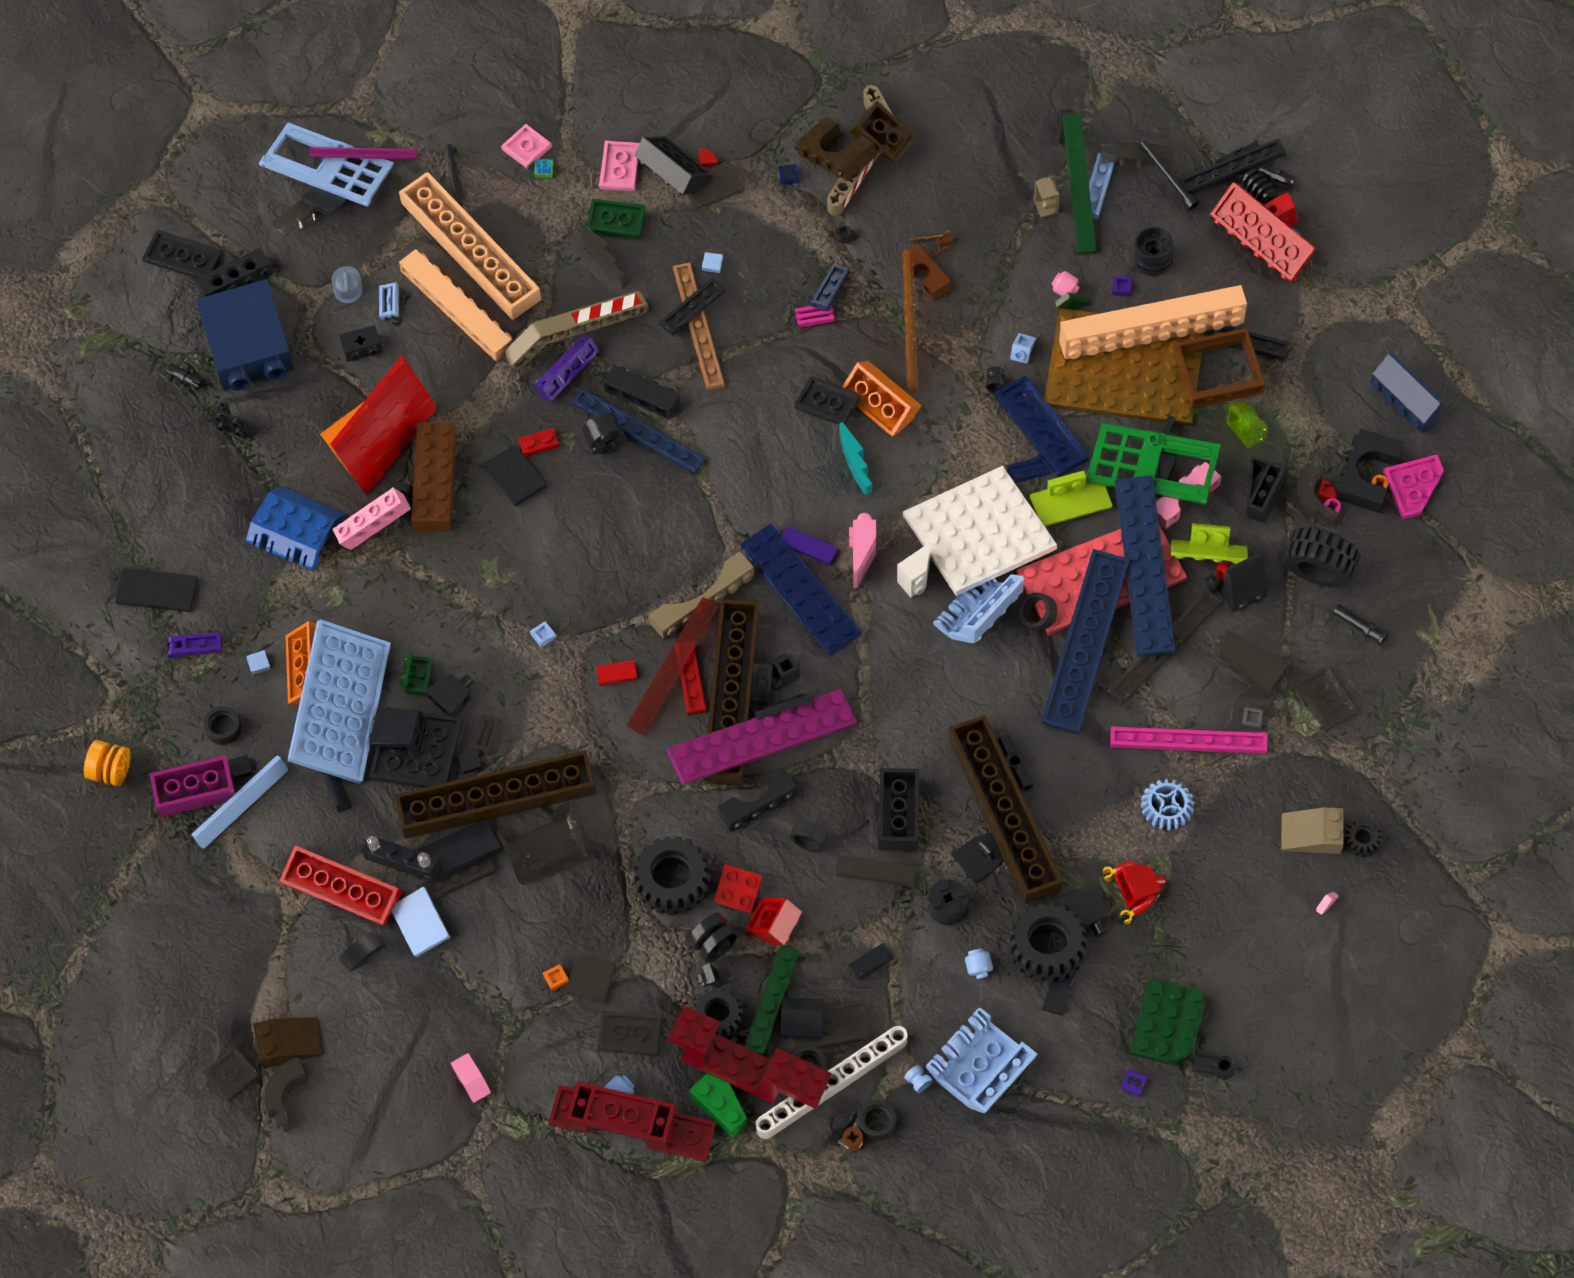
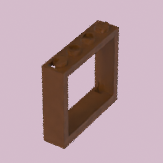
(1224, 393)

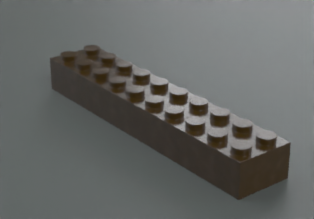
(733, 675)
(495, 794)
(1005, 809)

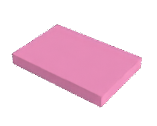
(619, 166)

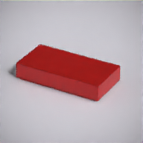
(616, 673)

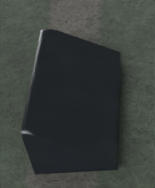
(337, 792)
(872, 961)

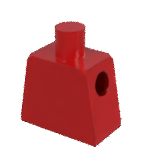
(1283, 208)

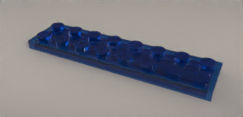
(800, 589)

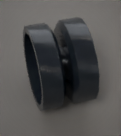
(713, 937)

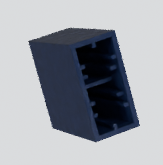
(245, 335)

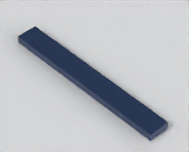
(641, 432)

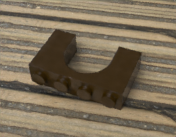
(841, 163)

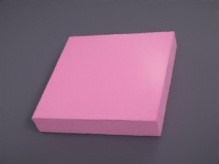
(526, 146)

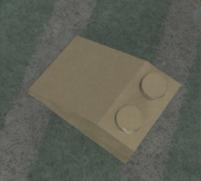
(1313, 831)

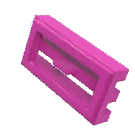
(811, 312)

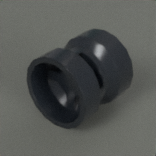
(995, 378)

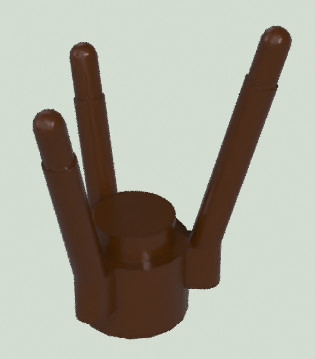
(942, 239)

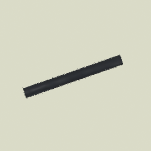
(453, 174)

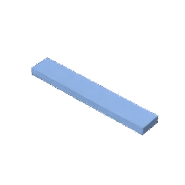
(240, 802)

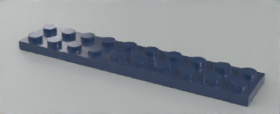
(1146, 566)
(1085, 641)

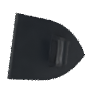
(978, 856)

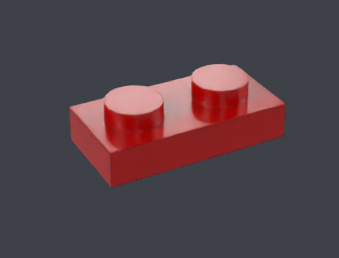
(538, 442)

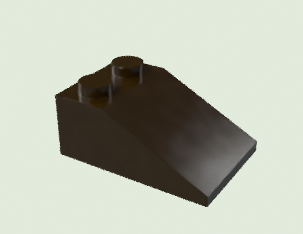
(885, 130)
(286, 1039)

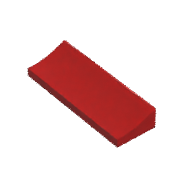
(340, 885)

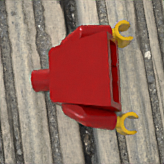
(1137, 886)

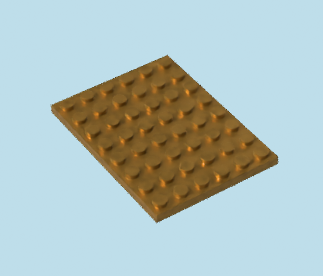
(1123, 383)

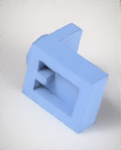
(1022, 348)

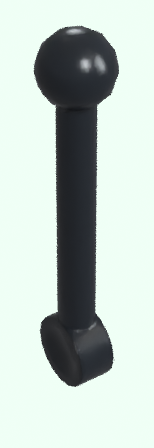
(404, 296)

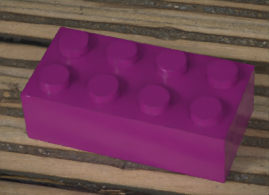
(192, 786)

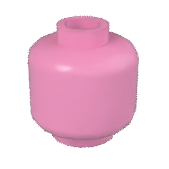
(1064, 283)

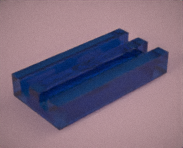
(1026, 467)

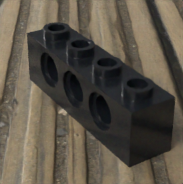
(238, 268)

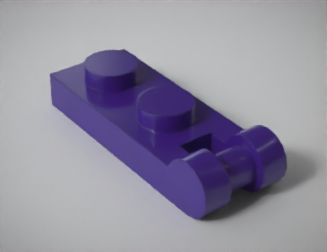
(195, 644)

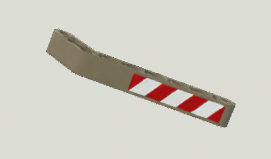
(836, 208)
(573, 324)

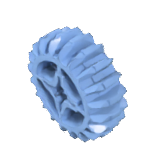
(1156, 794)

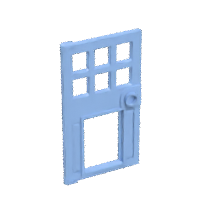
(329, 167)

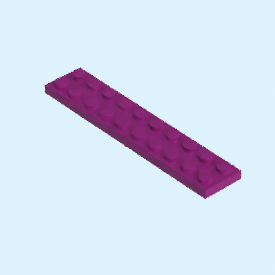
(760, 737)

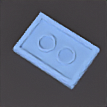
(420, 922)

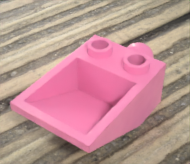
(863, 540)

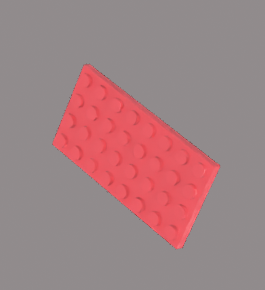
(1064, 573)

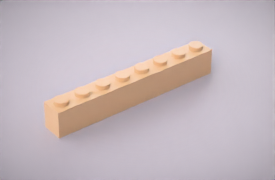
(456, 304)

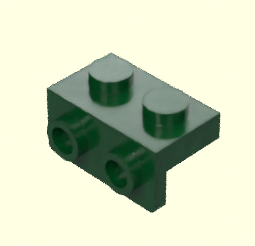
(417, 674)

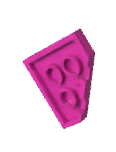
(1413, 484)

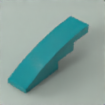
(854, 456)

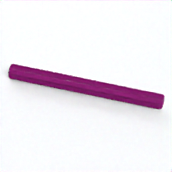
(370, 153)

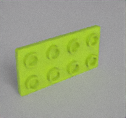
(1069, 499)
(1209, 543)

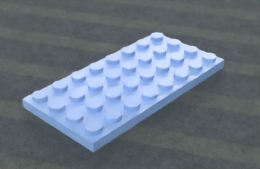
(339, 701)

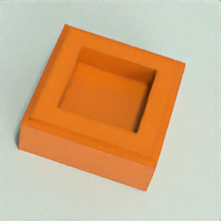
(556, 977)

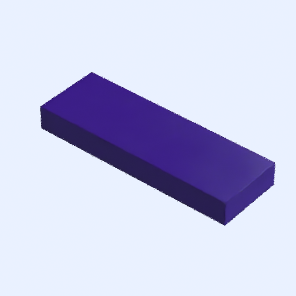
(810, 546)

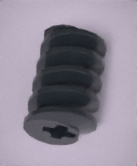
(1256, 187)

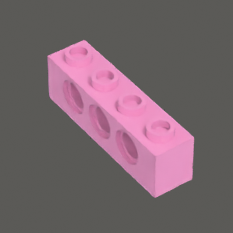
(371, 519)

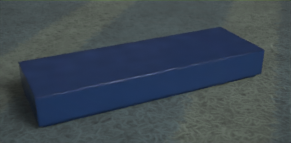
(830, 287)

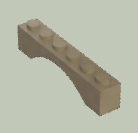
(671, 617)

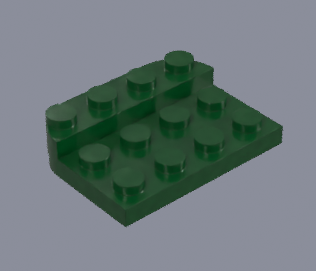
(1168, 1023)

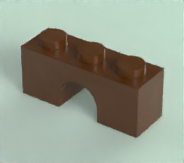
(937, 282)

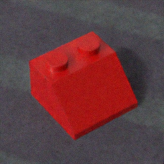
(773, 920)

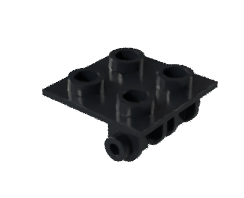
(229, 423)

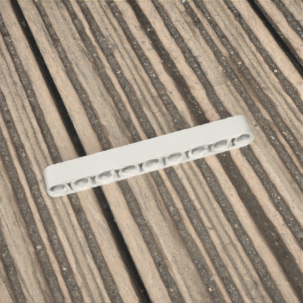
(838, 1074)

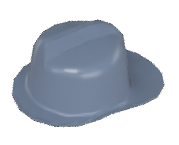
(347, 284)

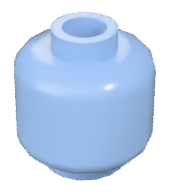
(978, 963)

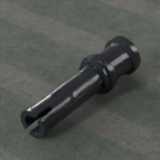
(1368, 629)

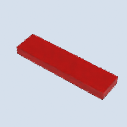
(692, 686)

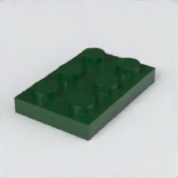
(616, 218)

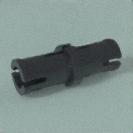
(185, 376)

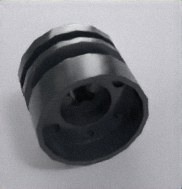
(1154, 251)

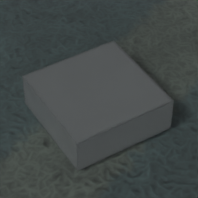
(1252, 718)

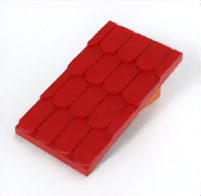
(381, 426)

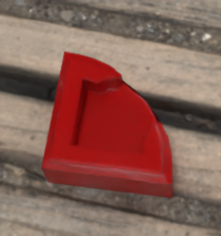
(707, 158)
(1326, 491)

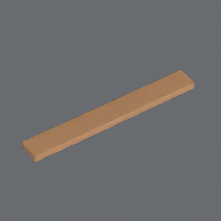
(699, 330)

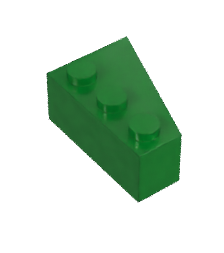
(720, 1104)

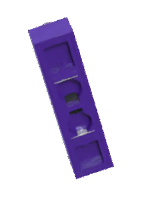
(566, 368)

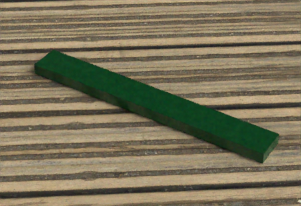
(1079, 184)

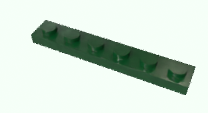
(772, 999)

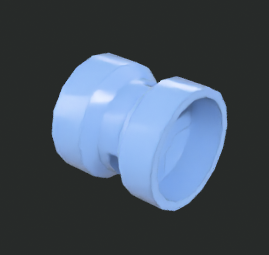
(918, 1078)

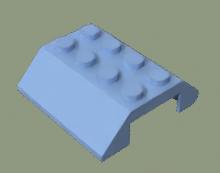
(979, 611)
(980, 1063)

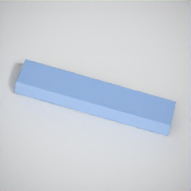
(1099, 183)

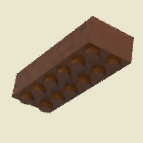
(434, 477)

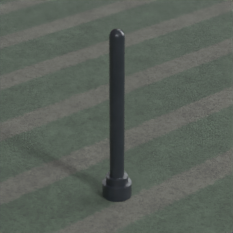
(1189, 200)

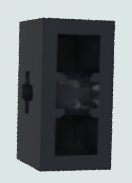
(360, 343)

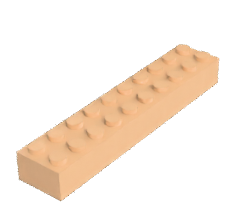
(470, 246)
(1152, 322)

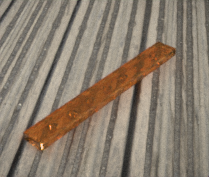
(910, 328)

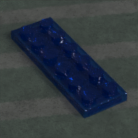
(1041, 426)

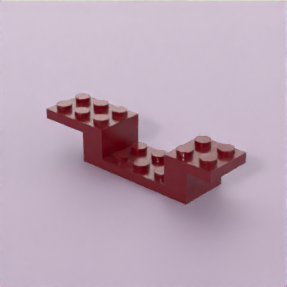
(743, 1066)
(632, 1117)

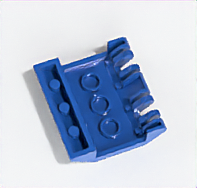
(292, 526)

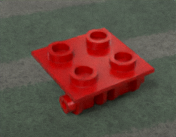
(738, 888)

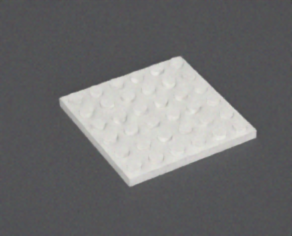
(979, 530)

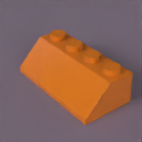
(881, 398)
(297, 657)

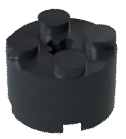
(603, 434)
(950, 891)

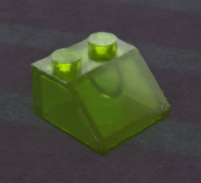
(1246, 424)

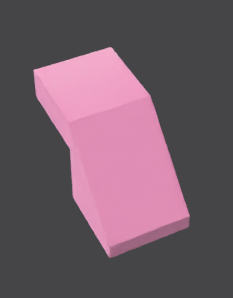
(470, 1077)

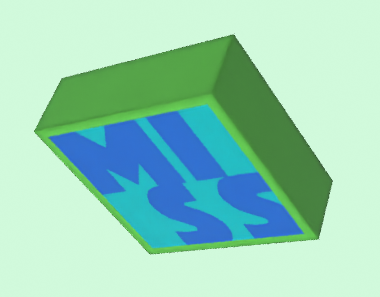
(543, 168)

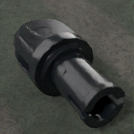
(1278, 177)

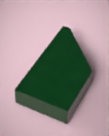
(1072, 301)

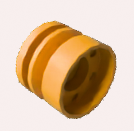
(107, 763)

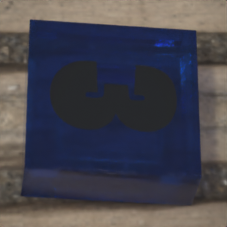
(788, 174)

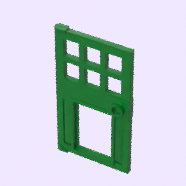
(1149, 459)

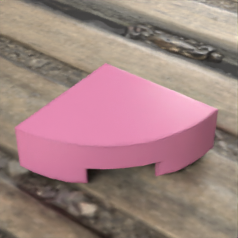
(1326, 903)

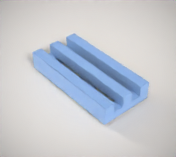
(392, 303)

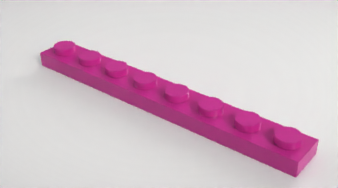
(1188, 740)

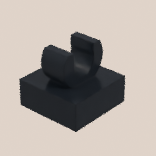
(710, 976)

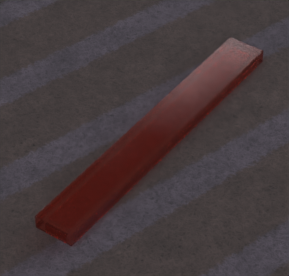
(672, 666)

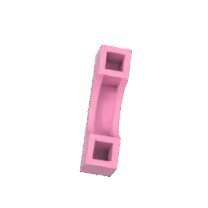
(1168, 508)

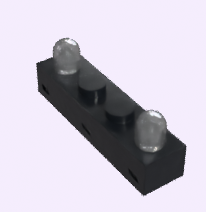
(401, 858)

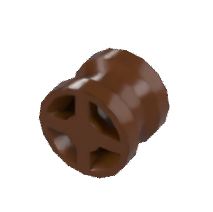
(852, 1144)

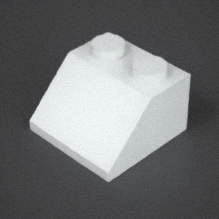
(913, 572)

